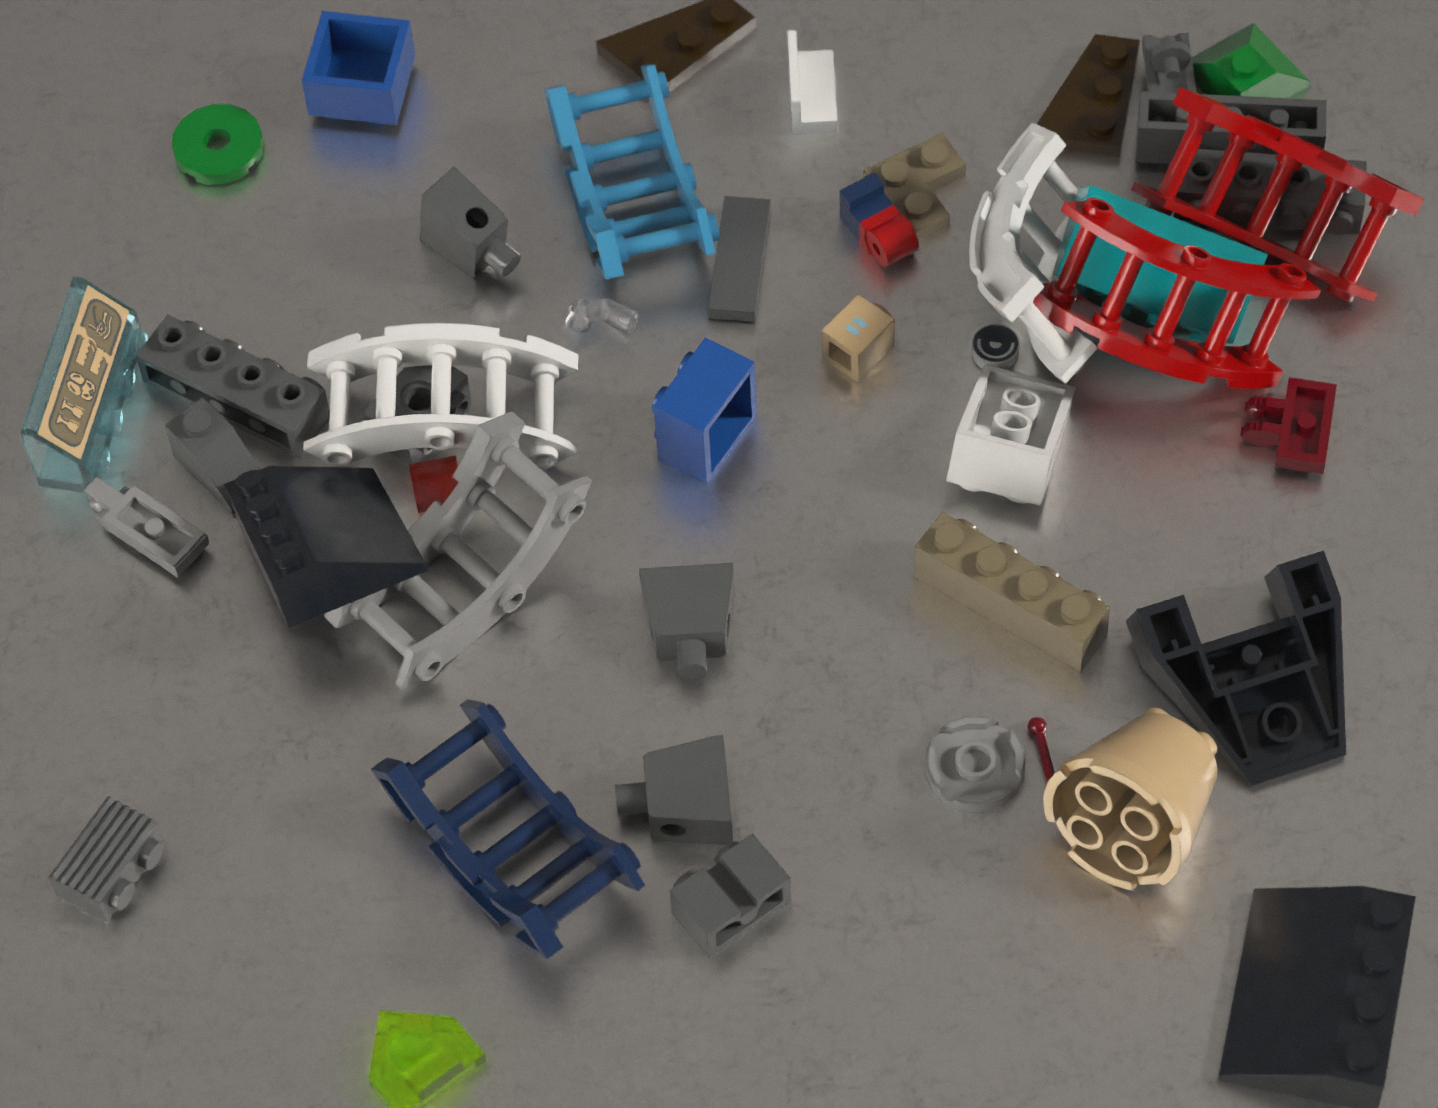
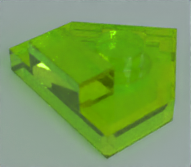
(420, 1057)

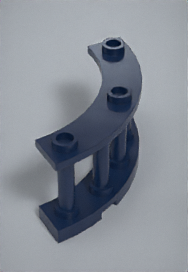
(476, 870)

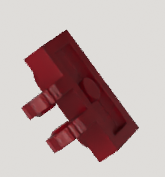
(1304, 426)

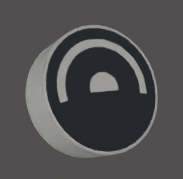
(997, 345)

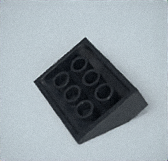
(322, 536)
(1318, 993)

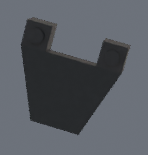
(1264, 692)

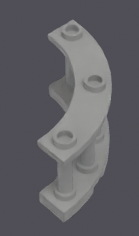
(438, 533)

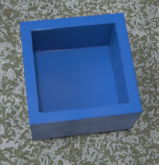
(358, 67)
(705, 410)

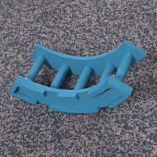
(643, 233)

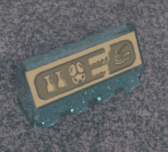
(82, 388)

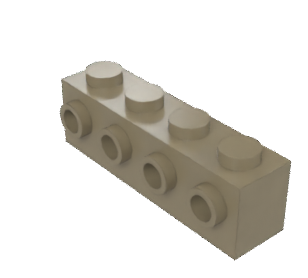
(1012, 591)

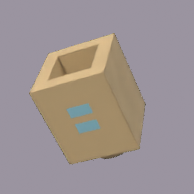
(858, 337)

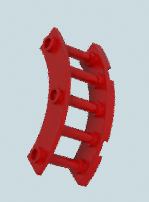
(1291, 155)
(1156, 347)

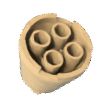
(1134, 799)

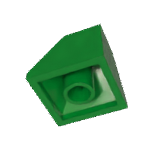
(1247, 67)

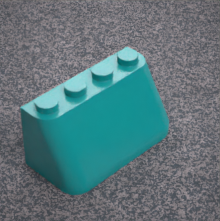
(1153, 282)

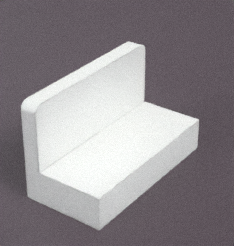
(811, 89)

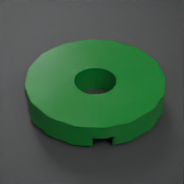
(212, 124)

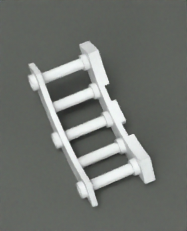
(1004, 270)
(441, 347)

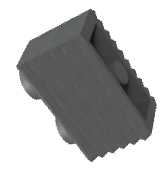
(108, 859)

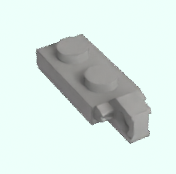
(147, 525)

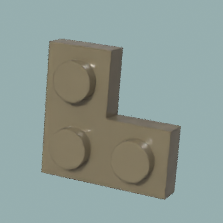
(913, 177)

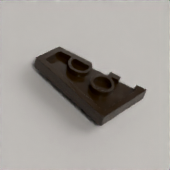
(678, 41)
(1095, 97)

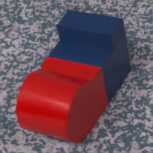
(877, 221)

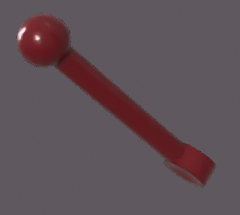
(1037, 727)

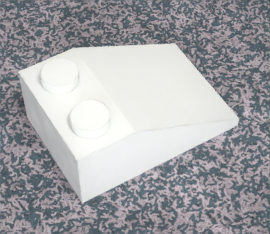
(1010, 435)

